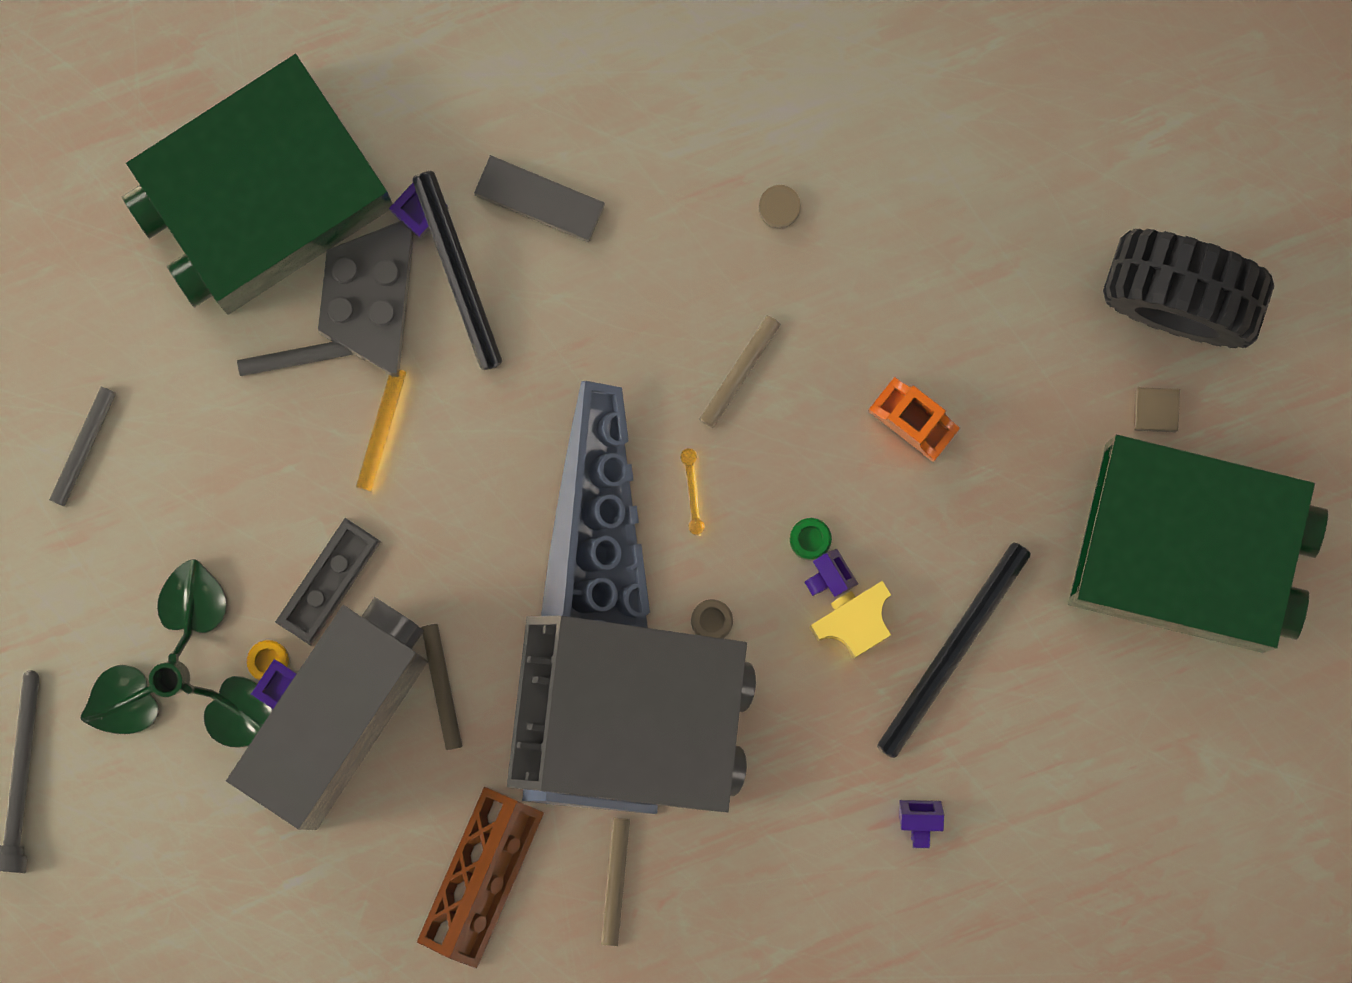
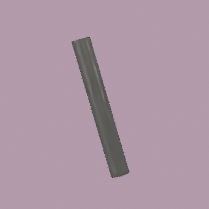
(291, 358)
(82, 446)

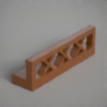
(486, 880)

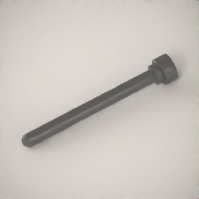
(10, 852)

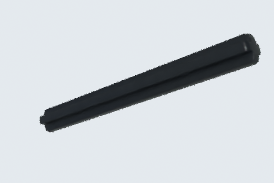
(953, 650)

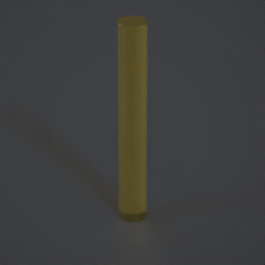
(380, 432)

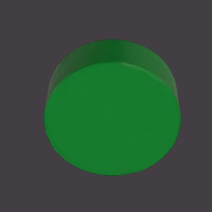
(810, 539)

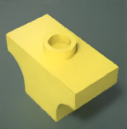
(855, 620)

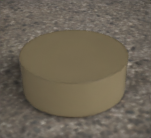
(779, 206)
(712, 619)

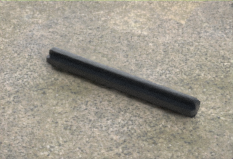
(457, 270)

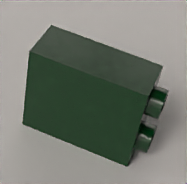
(255, 188)
(1197, 545)

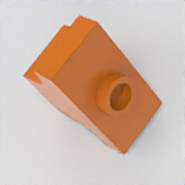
(914, 418)

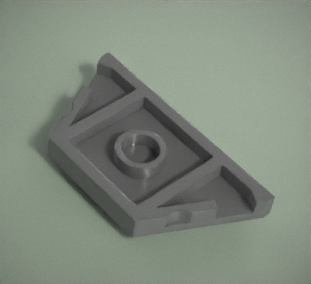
(368, 295)

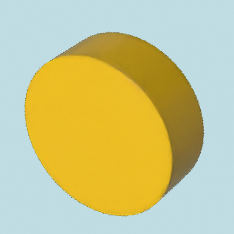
(263, 654)

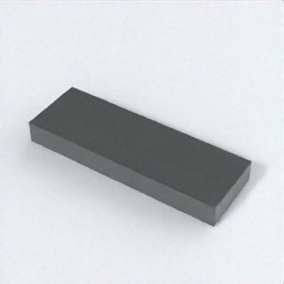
(539, 198)
(328, 581)

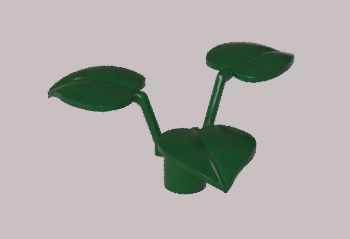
(121, 697)

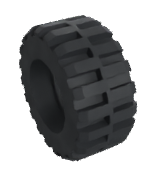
(1188, 288)

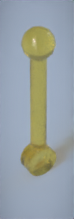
(688, 458)

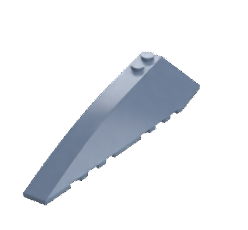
(594, 549)

